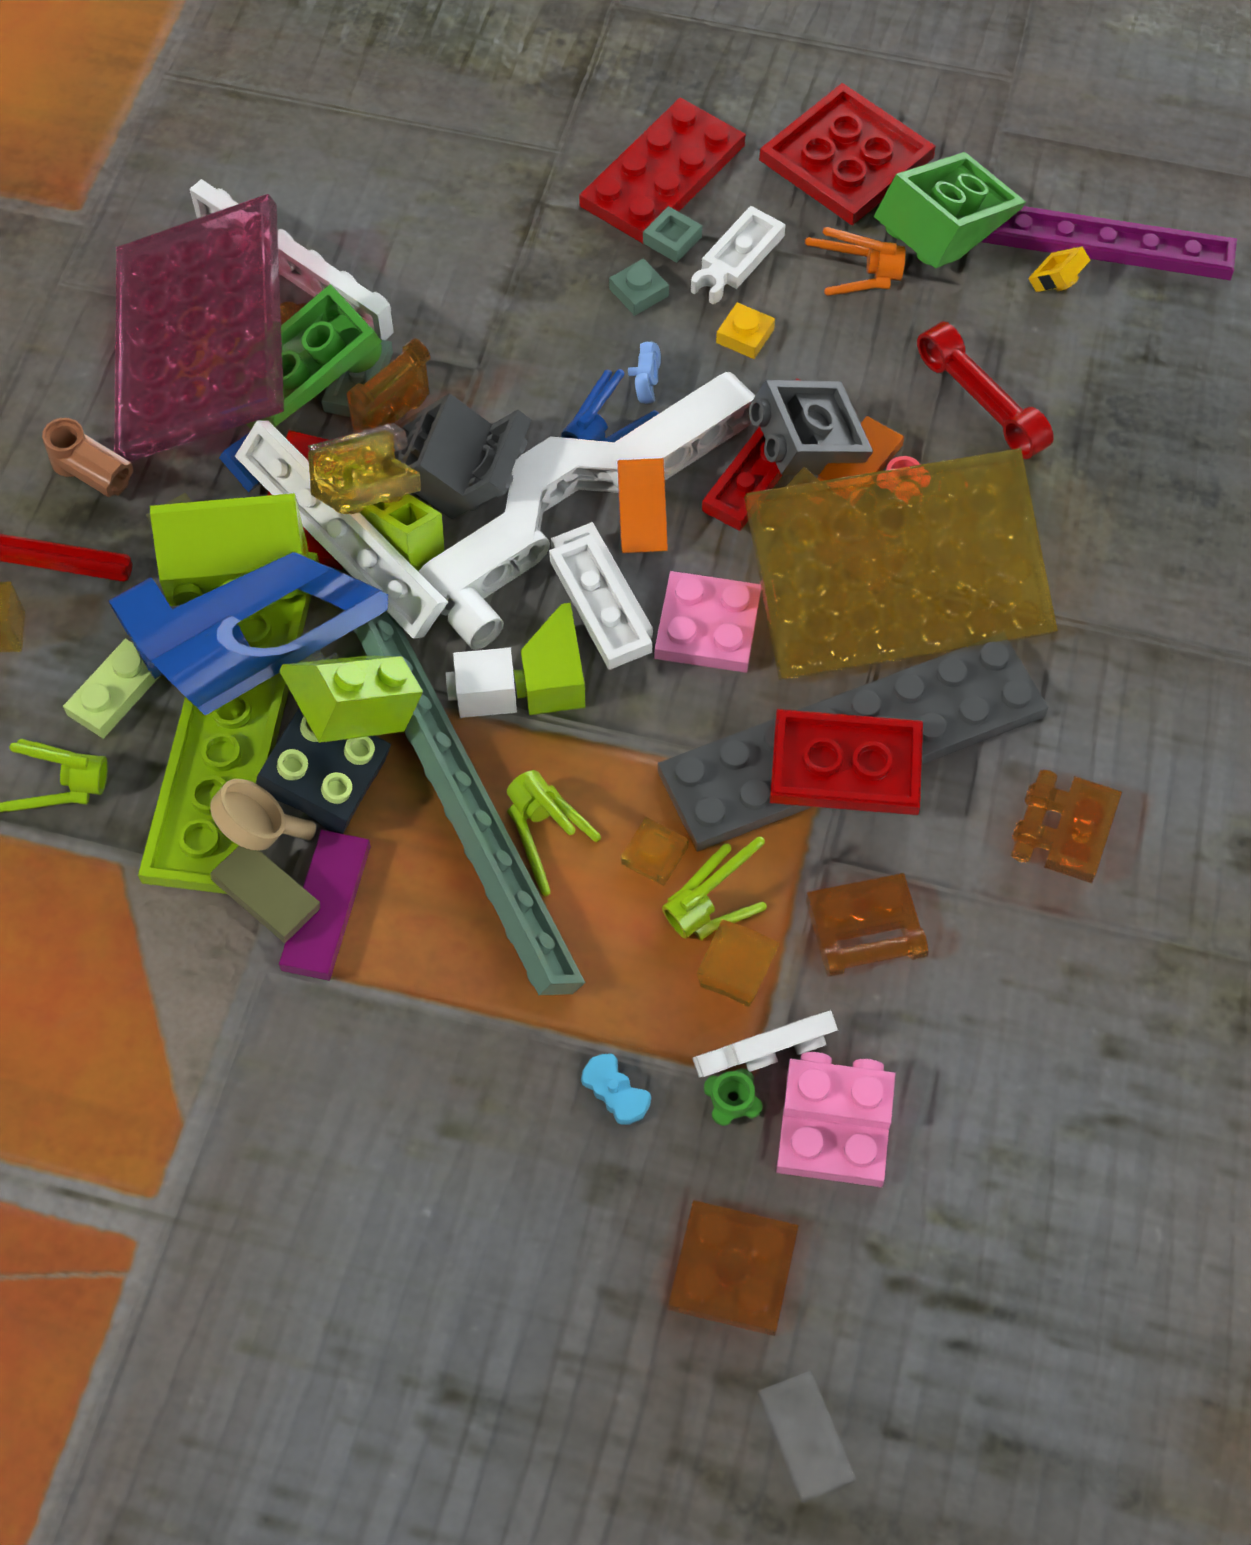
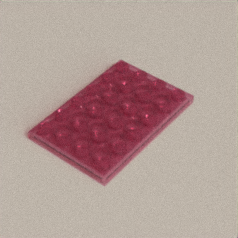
(198, 329)

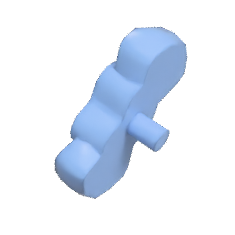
(646, 372)

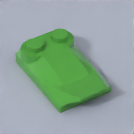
(320, 347)

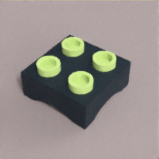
(322, 777)

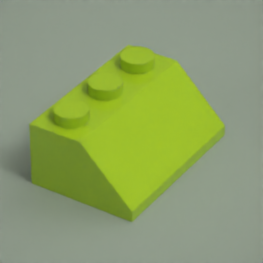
(222, 540)

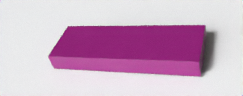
(334, 883)

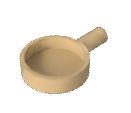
(254, 817)

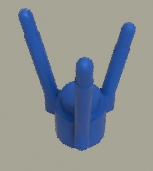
(589, 424)

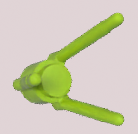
(81, 772)
(538, 801)
(690, 906)

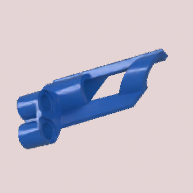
(201, 640)

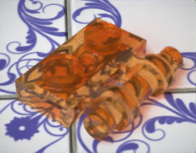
(1081, 831)

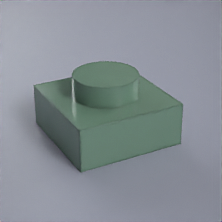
(672, 234)
(639, 287)

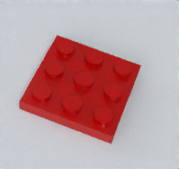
(845, 153)

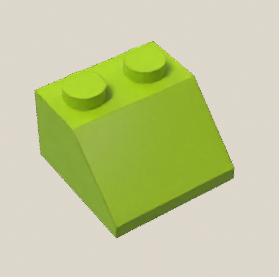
(354, 695)

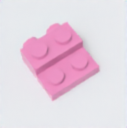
(836, 1120)

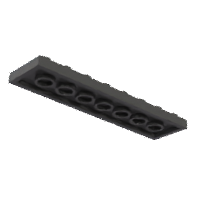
(958, 696)

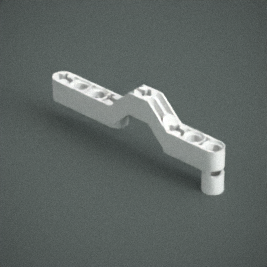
(554, 472)

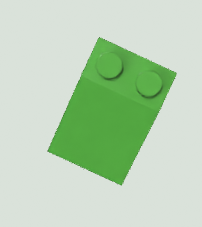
(946, 208)

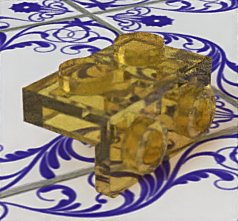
(360, 473)

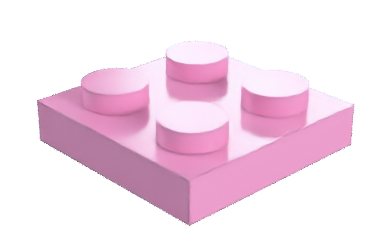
(708, 621)

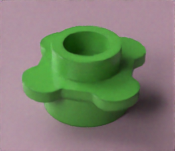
(735, 1082)

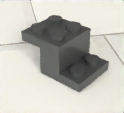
(462, 454)

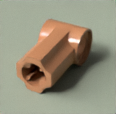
(84, 458)

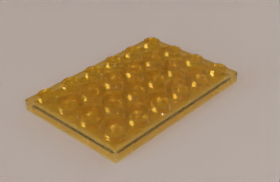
(900, 563)

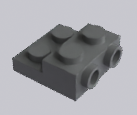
(808, 425)

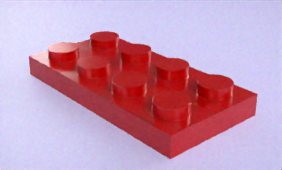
(662, 168)

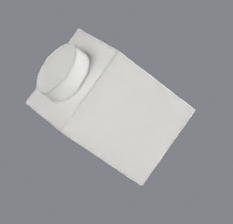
(482, 682)

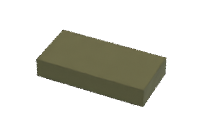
(265, 892)

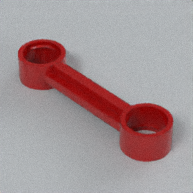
(944, 350)

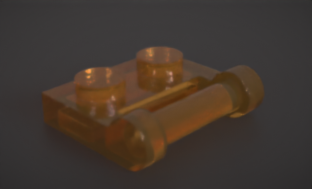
(391, 391)
(861, 911)

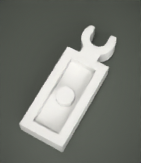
(738, 253)
(760, 1049)

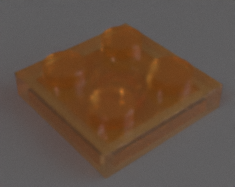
(733, 1268)

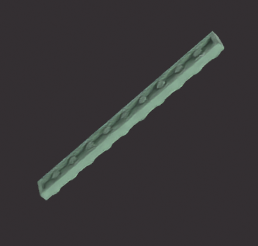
(478, 824)

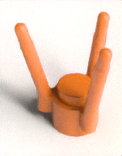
(884, 259)

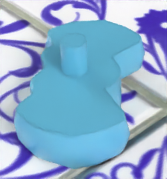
(614, 1089)

